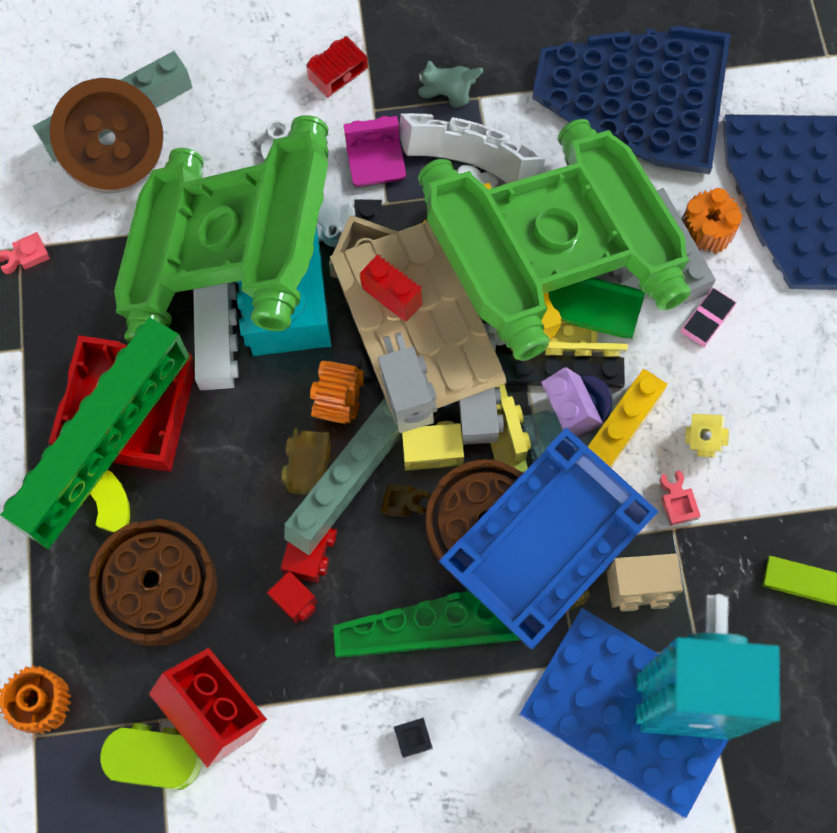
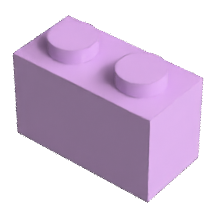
(572, 402)

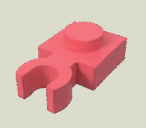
(27, 252)
(678, 503)

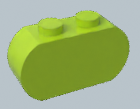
(150, 758)

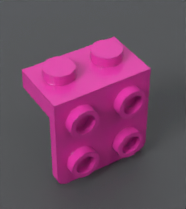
(374, 151)

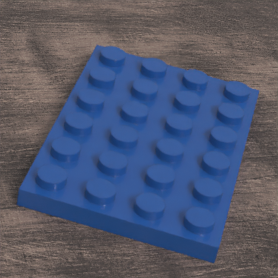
(591, 706)

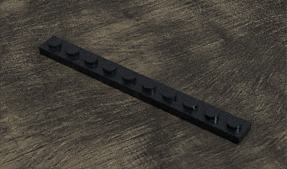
(527, 372)

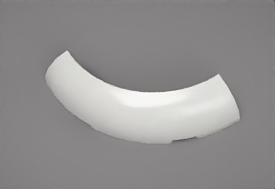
(469, 144)

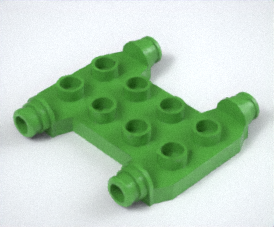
(226, 229)
(555, 232)

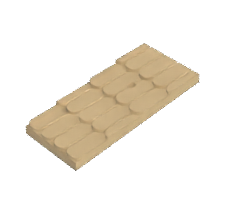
(442, 330)

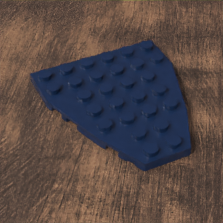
(646, 88)
(790, 190)

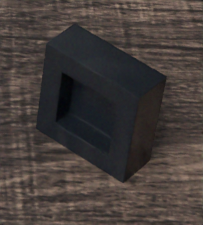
(368, 210)
(413, 737)

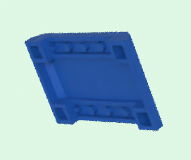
(548, 538)

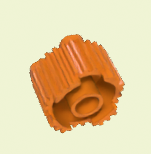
(712, 219)
(336, 392)
(51, 703)

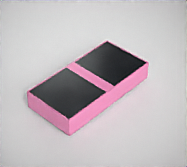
(708, 317)

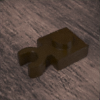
(402, 499)

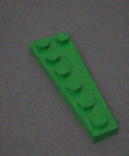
(428, 625)

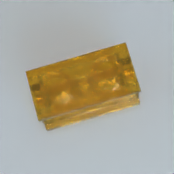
(307, 461)

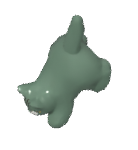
(449, 82)

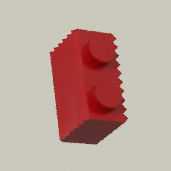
(336, 66)
(391, 288)

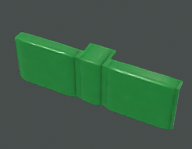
(599, 306)

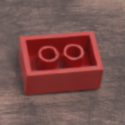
(207, 707)

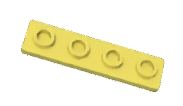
(581, 342)
(511, 443)

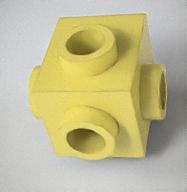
(707, 423)

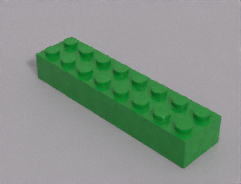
(96, 433)

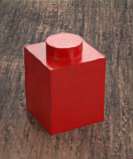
(293, 598)

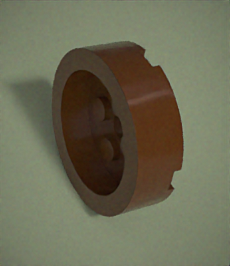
(98, 107)
(462, 498)
(161, 612)

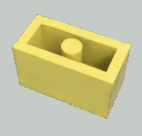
(433, 446)

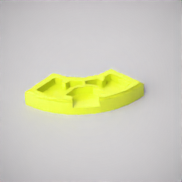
(111, 503)

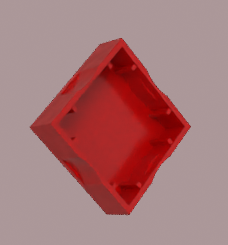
(158, 435)

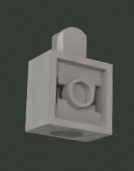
(407, 385)

